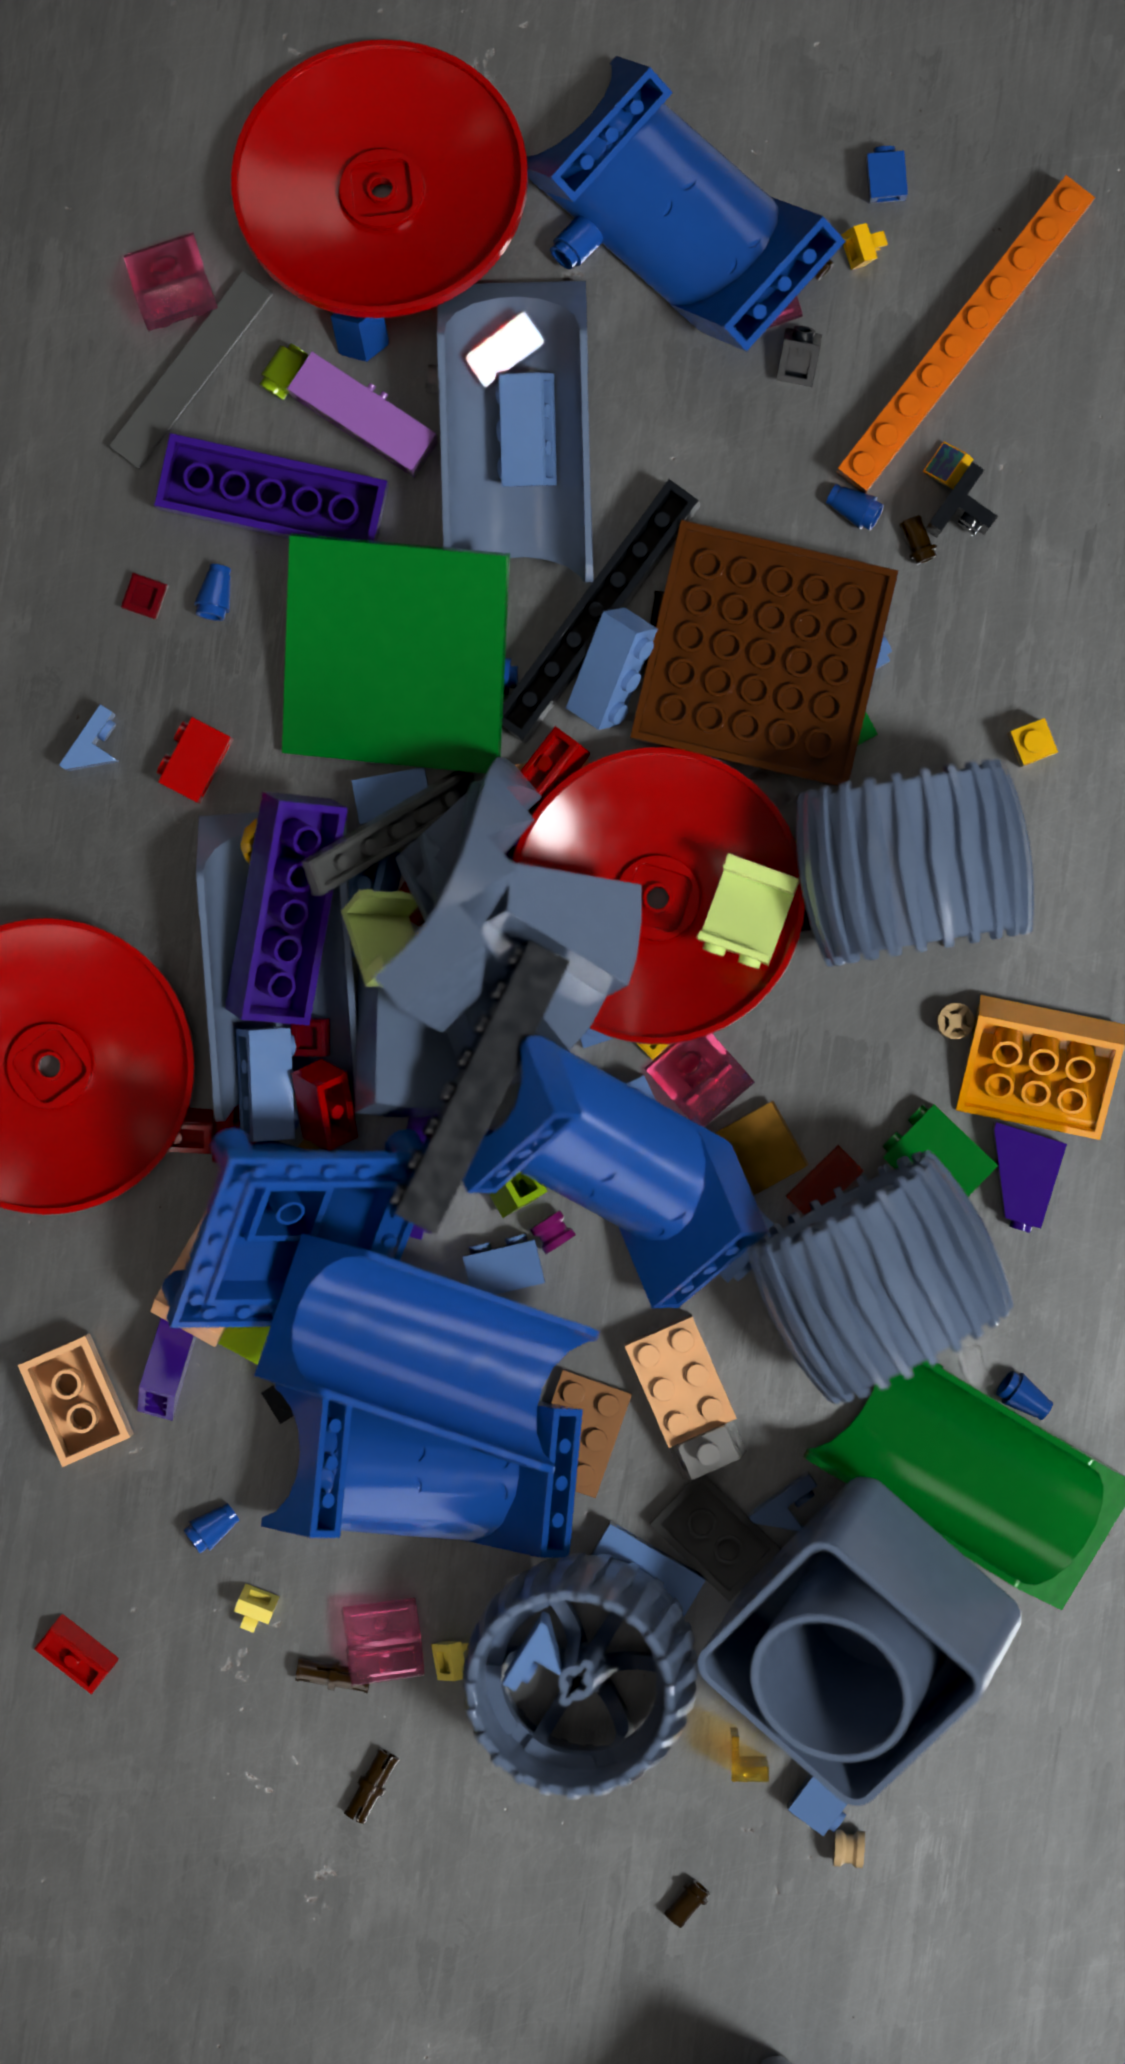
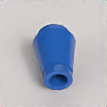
(855, 506)
(214, 594)
(1024, 1395)
(211, 1527)

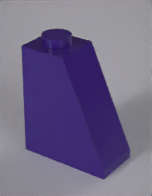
(1025, 1174)
(165, 1371)

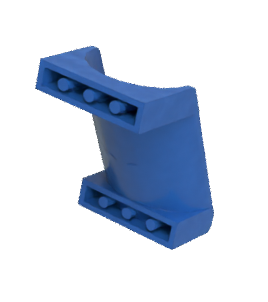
(683, 211)
(630, 1162)
(416, 1348)
(406, 1481)

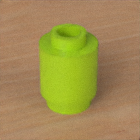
(282, 370)

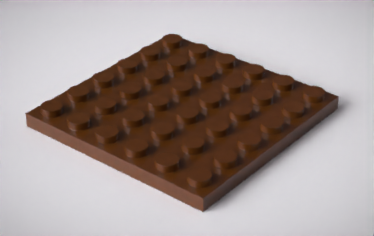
(764, 654)

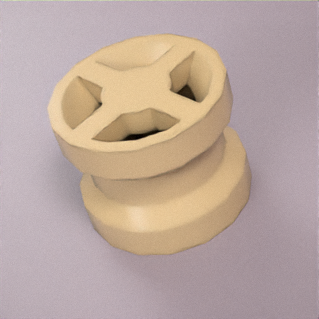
(962, 1020)
(849, 1848)

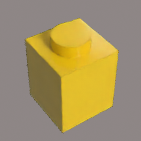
(1032, 742)

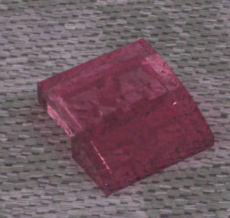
(383, 1641)

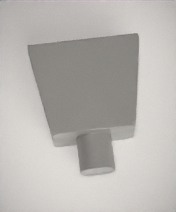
(708, 1451)

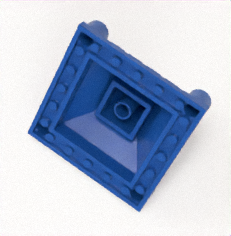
(263, 1206)

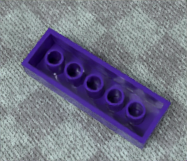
(267, 492)
(280, 917)

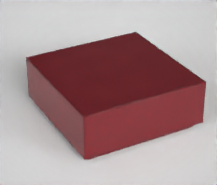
(144, 596)
(312, 1039)

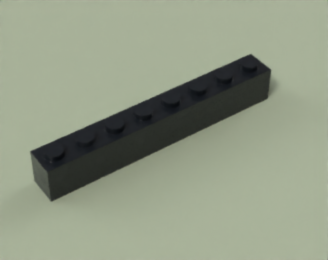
(609, 591)
(478, 1086)

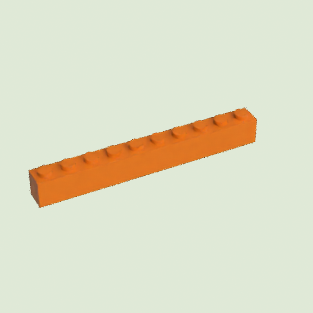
(965, 334)

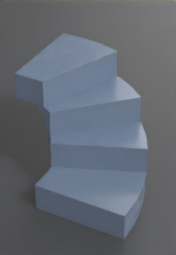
(457, 880)
(571, 914)

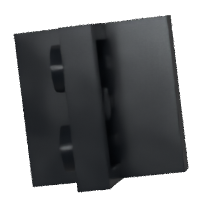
(972, 514)

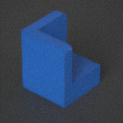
(359, 336)

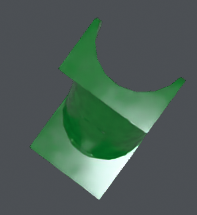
(982, 1479)

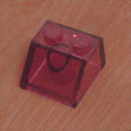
(170, 282)
(700, 1077)

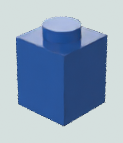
(886, 175)

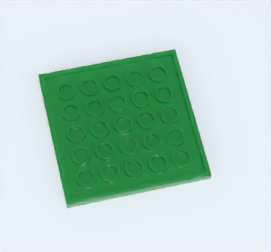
(395, 653)

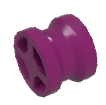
(552, 1232)

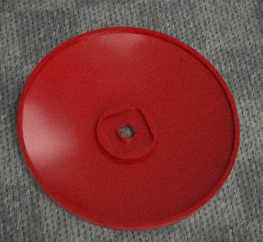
(368, 120)
(669, 825)
(120, 1074)

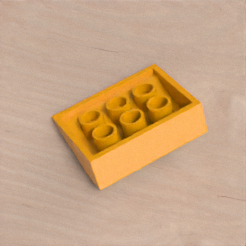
(1041, 1067)

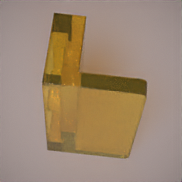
(746, 1767)

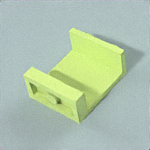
(748, 911)
(378, 928)

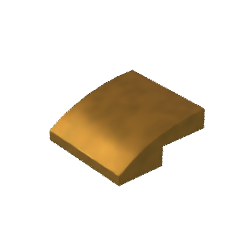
(764, 1147)

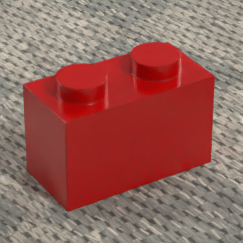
(194, 759)
(324, 1105)

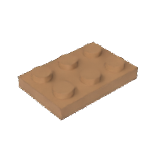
(601, 1421)

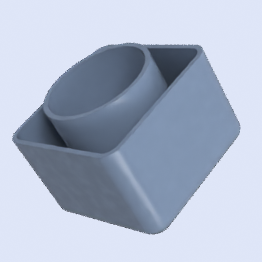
(860, 1641)

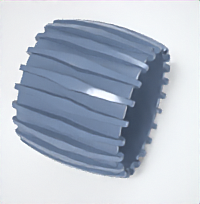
(914, 862)
(881, 1277)
(531, 1751)

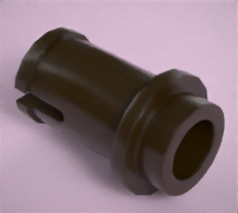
(918, 540)
(687, 1903)

